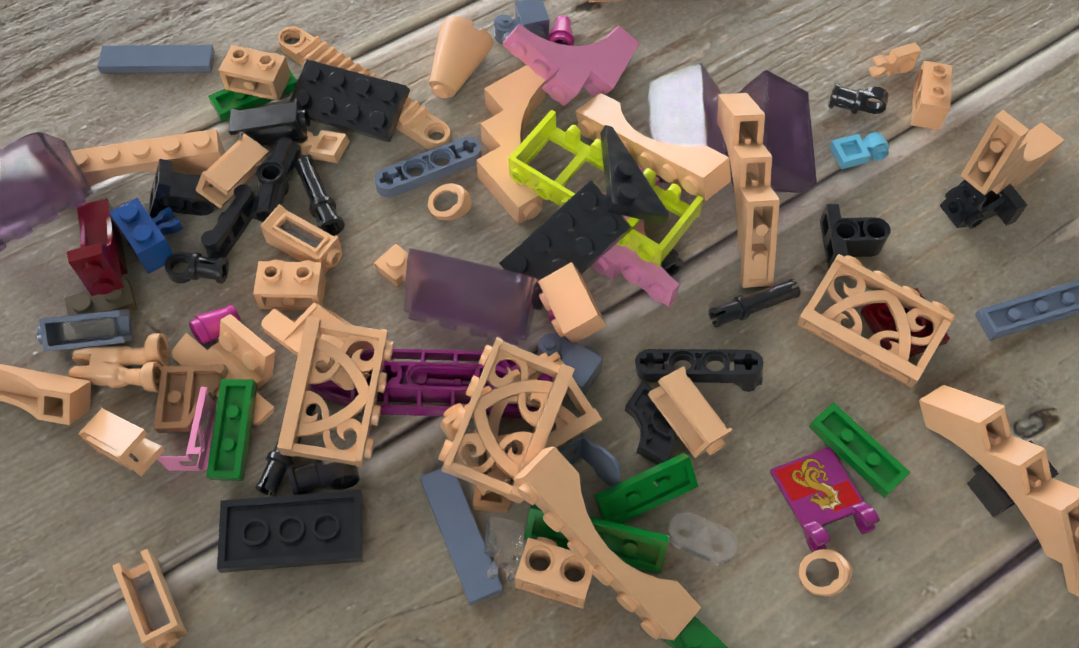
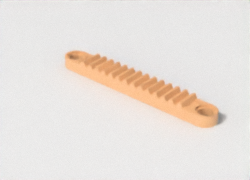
(414, 120)

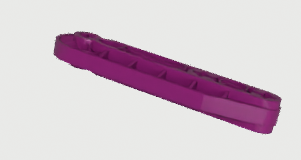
(410, 382)

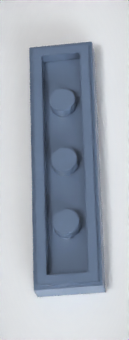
(156, 59)
(1030, 311)
(460, 535)

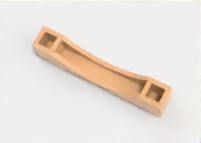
(188, 152)
(693, 168)
(45, 394)
(556, 490)

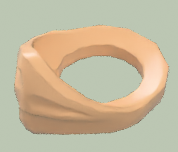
(458, 210)
(837, 585)

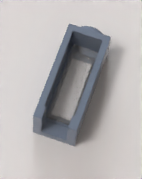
(85, 330)

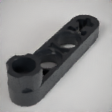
(746, 372)

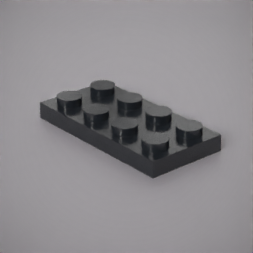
(350, 99)
(575, 233)
(290, 531)

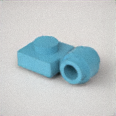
(853, 151)

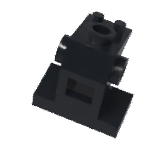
(970, 207)

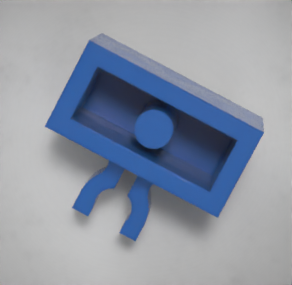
(146, 234)

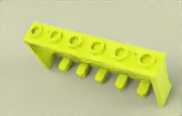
(557, 193)

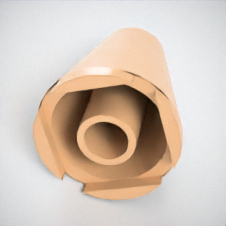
(457, 55)

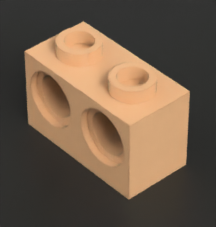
(931, 95)
(552, 581)

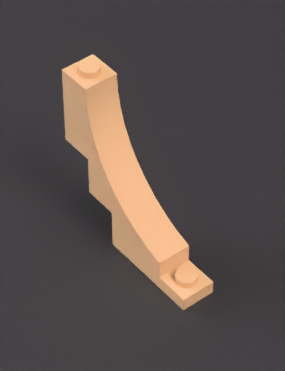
(511, 104)
(1009, 154)
(756, 202)
(1017, 465)

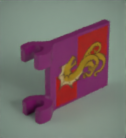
(820, 495)

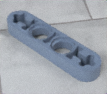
(431, 171)

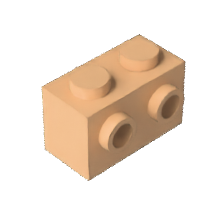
(255, 72)
(289, 284)
(571, 304)

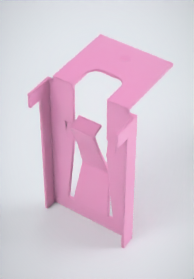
(203, 406)

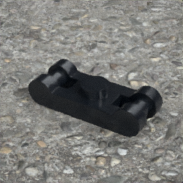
(230, 224)

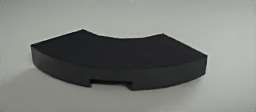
(656, 434)

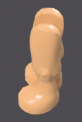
(108, 364)

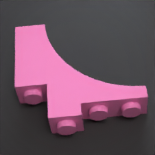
(573, 67)
(647, 275)

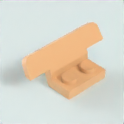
(290, 334)
(242, 354)

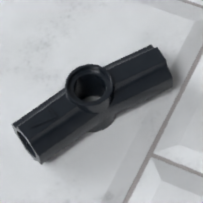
(274, 177)

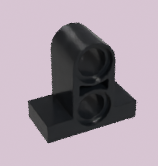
(177, 192)
(851, 235)

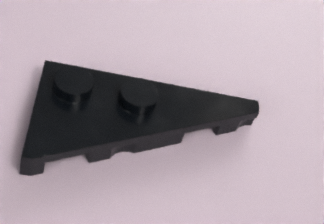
(625, 184)

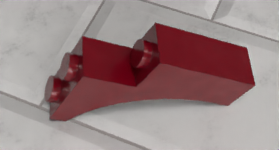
(101, 253)

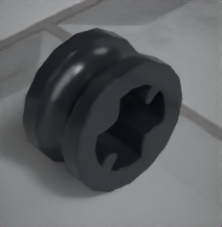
(672, 263)

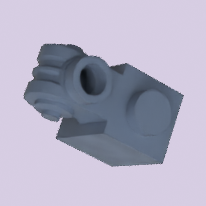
(529, 14)
(582, 358)

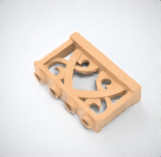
(314, 350)
(892, 361)
(545, 392)
(566, 423)

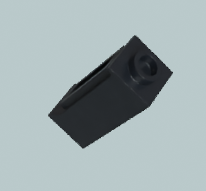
(271, 122)

